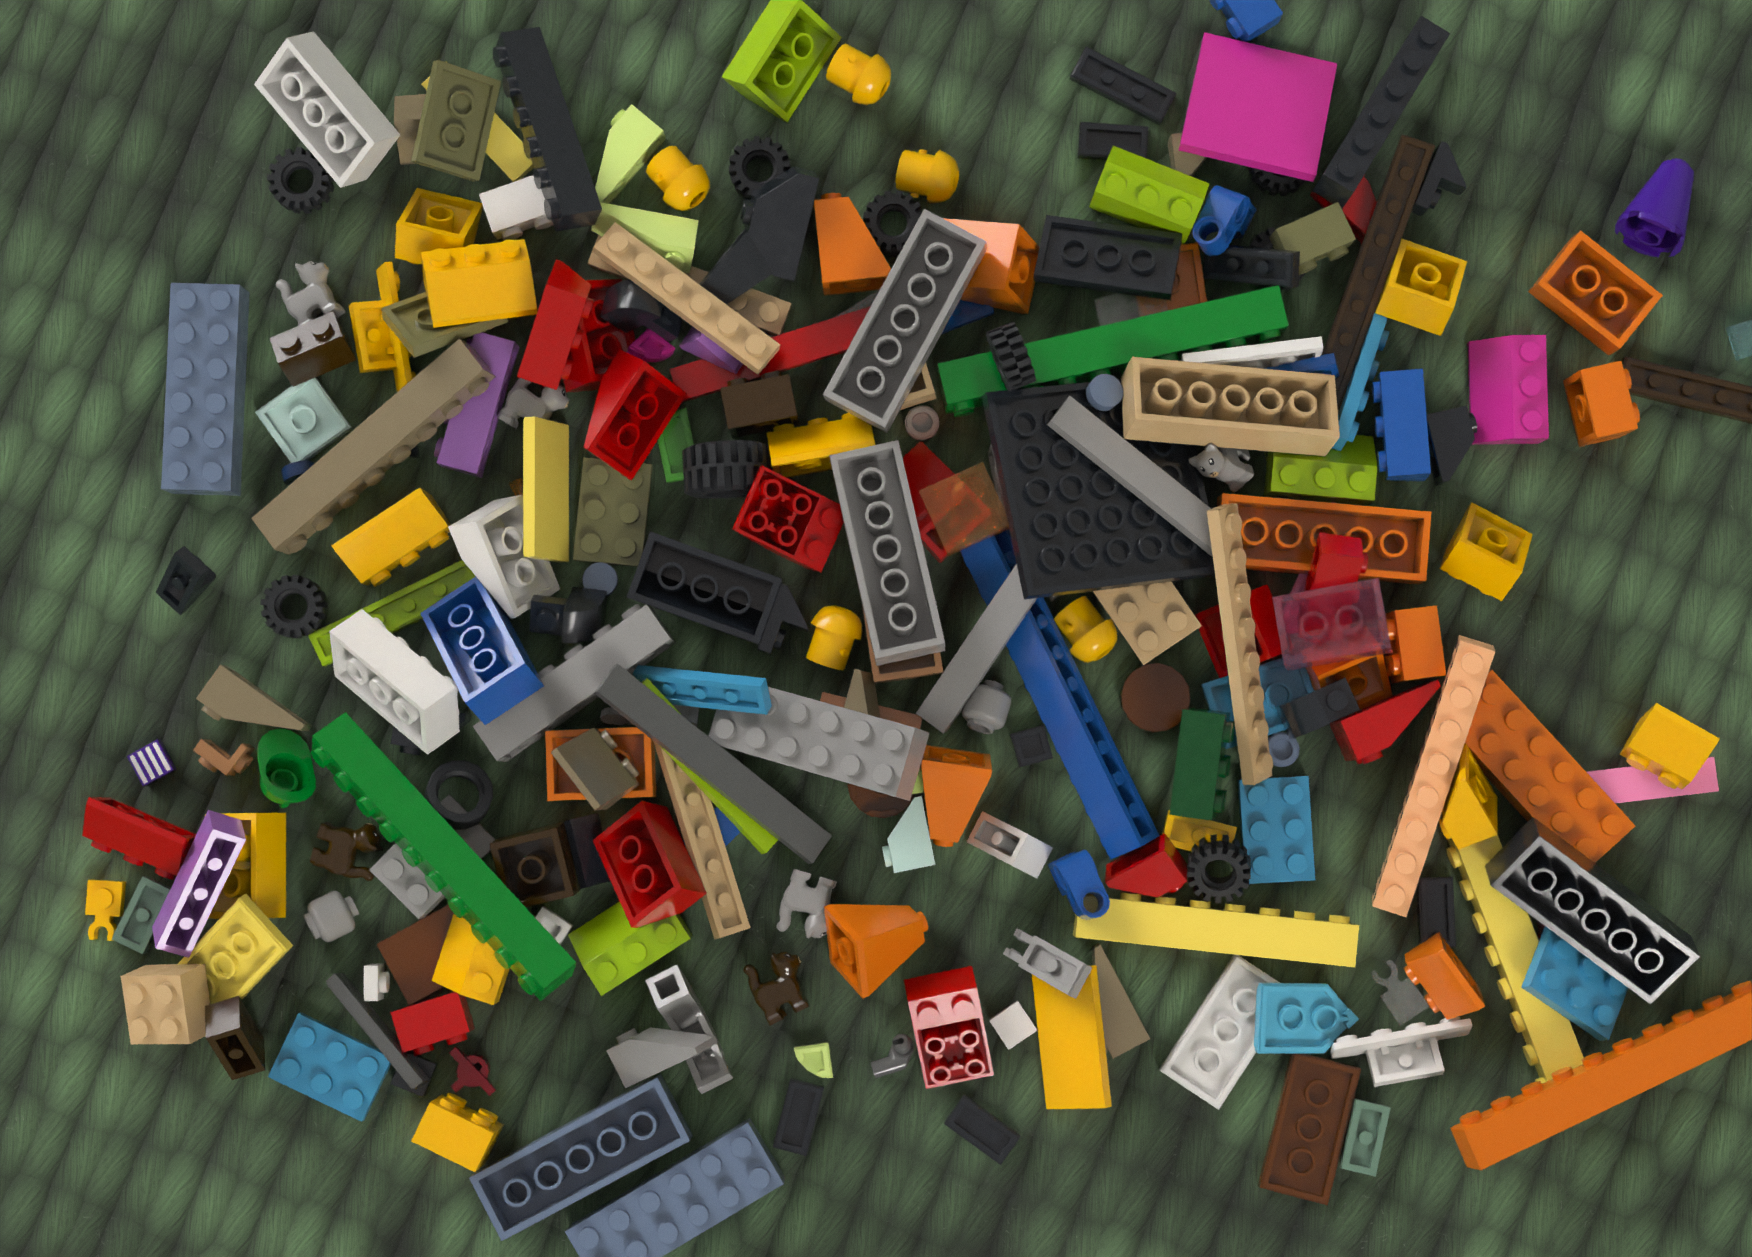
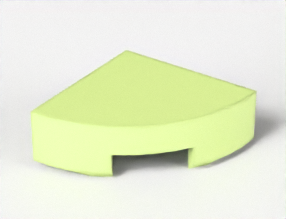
(815, 1059)

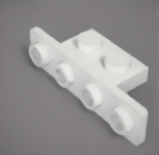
(1404, 1053)

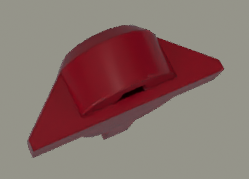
(469, 1075)

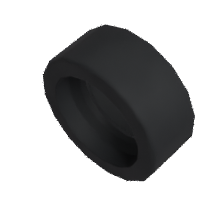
(471, 772)

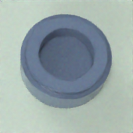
(1104, 392)
(600, 577)
(1282, 749)

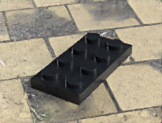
(1108, 257)

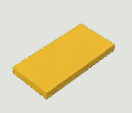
(1072, 1046)

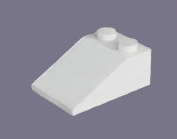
(493, 550)

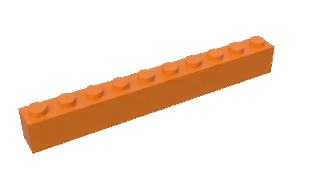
(1605, 1079)

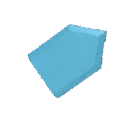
(1298, 1018)

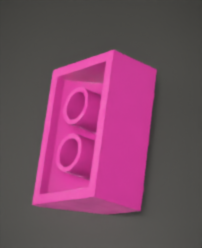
(1509, 389)

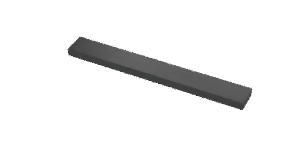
(712, 763)

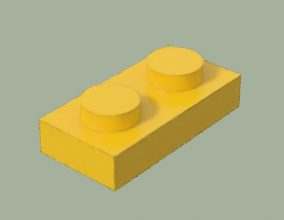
(1188, 831)

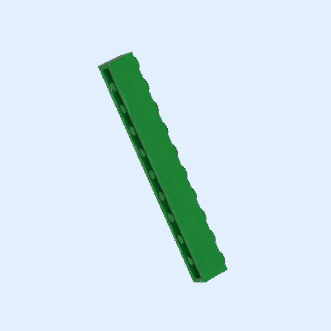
(443, 857)

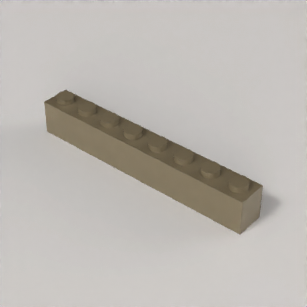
(374, 448)

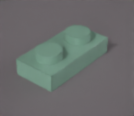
(137, 921)
(1364, 1137)

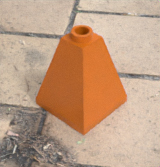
(952, 790)
(872, 941)

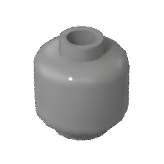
(987, 707)
(331, 916)

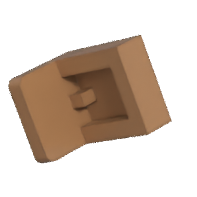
(216, 758)

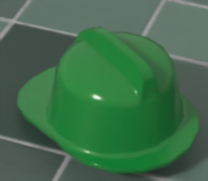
(285, 767)

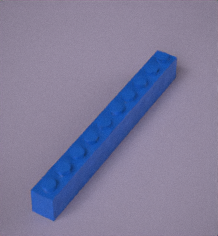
(1066, 709)

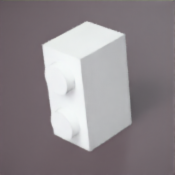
(515, 208)

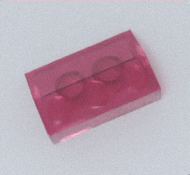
(1332, 624)

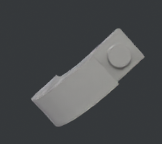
(684, 1013)

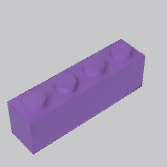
(473, 429)
(198, 883)

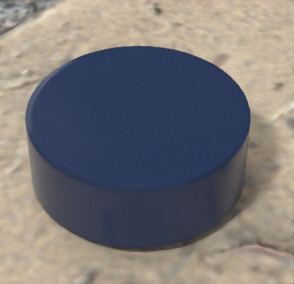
(295, 470)

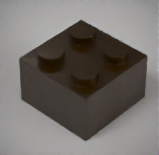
(759, 404)
(536, 864)

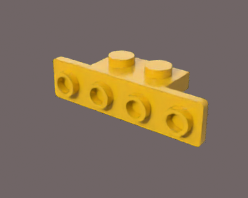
(374, 340)

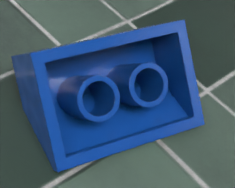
(1402, 425)

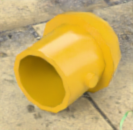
(859, 74)
(927, 175)
(678, 178)
(1086, 630)
(834, 636)

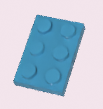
(1277, 829)
(1574, 986)
(330, 1066)

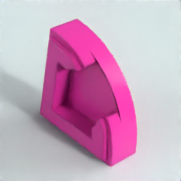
(651, 347)

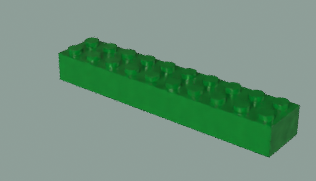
(1107, 349)

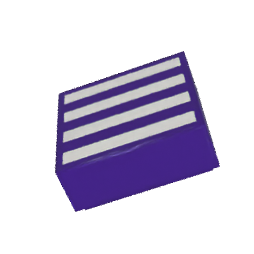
(151, 763)

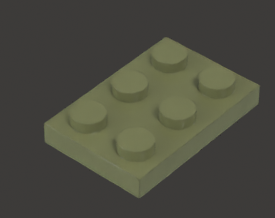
(456, 121)
(414, 327)
(612, 514)

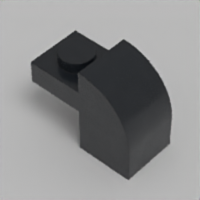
(630, 307)
(571, 618)
(1317, 708)

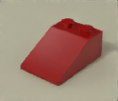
(630, 413)
(1379, 725)

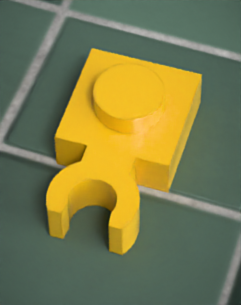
(105, 901)

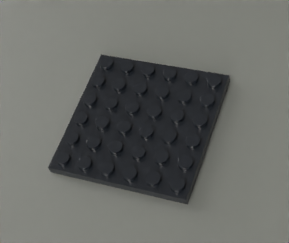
(1071, 518)

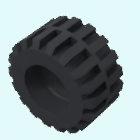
(723, 467)

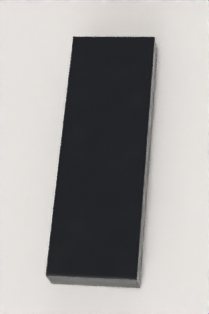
(1122, 86)
(1254, 266)

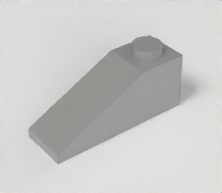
(654, 1051)

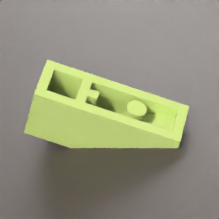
(627, 149)
(665, 234)

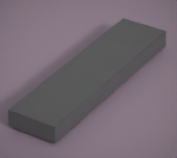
(376, 1030)

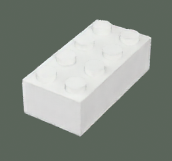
(326, 109)
(395, 681)

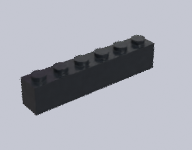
(1381, 112)
(546, 129)

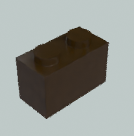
(312, 349)
(235, 1038)

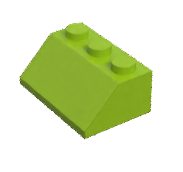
(781, 57)
(1148, 194)
(1336, 477)
(616, 952)

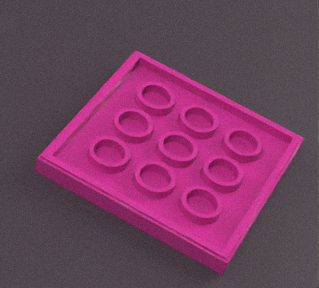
(1258, 107)

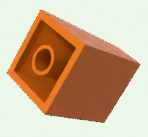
(846, 248)
(1007, 268)

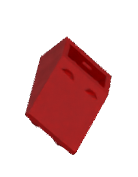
(922, 470)
(789, 520)
(948, 1027)

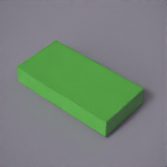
(672, 441)

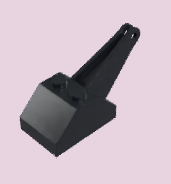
(772, 235)

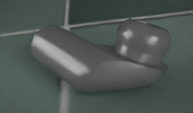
(897, 1059)

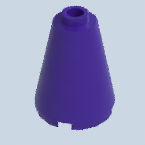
(1660, 211)

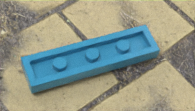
(1364, 370)
(709, 689)

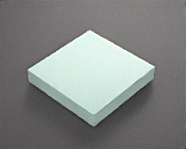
(303, 420)

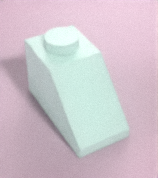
(910, 841)

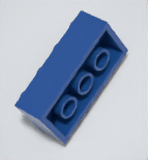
(481, 650)

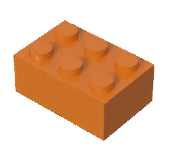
(1595, 293)
(631, 744)

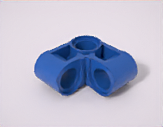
(1223, 213)
(1075, 878)

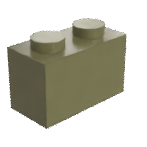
(1316, 237)

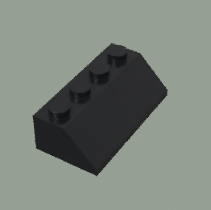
(704, 588)

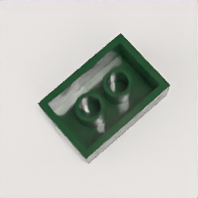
(1201, 763)

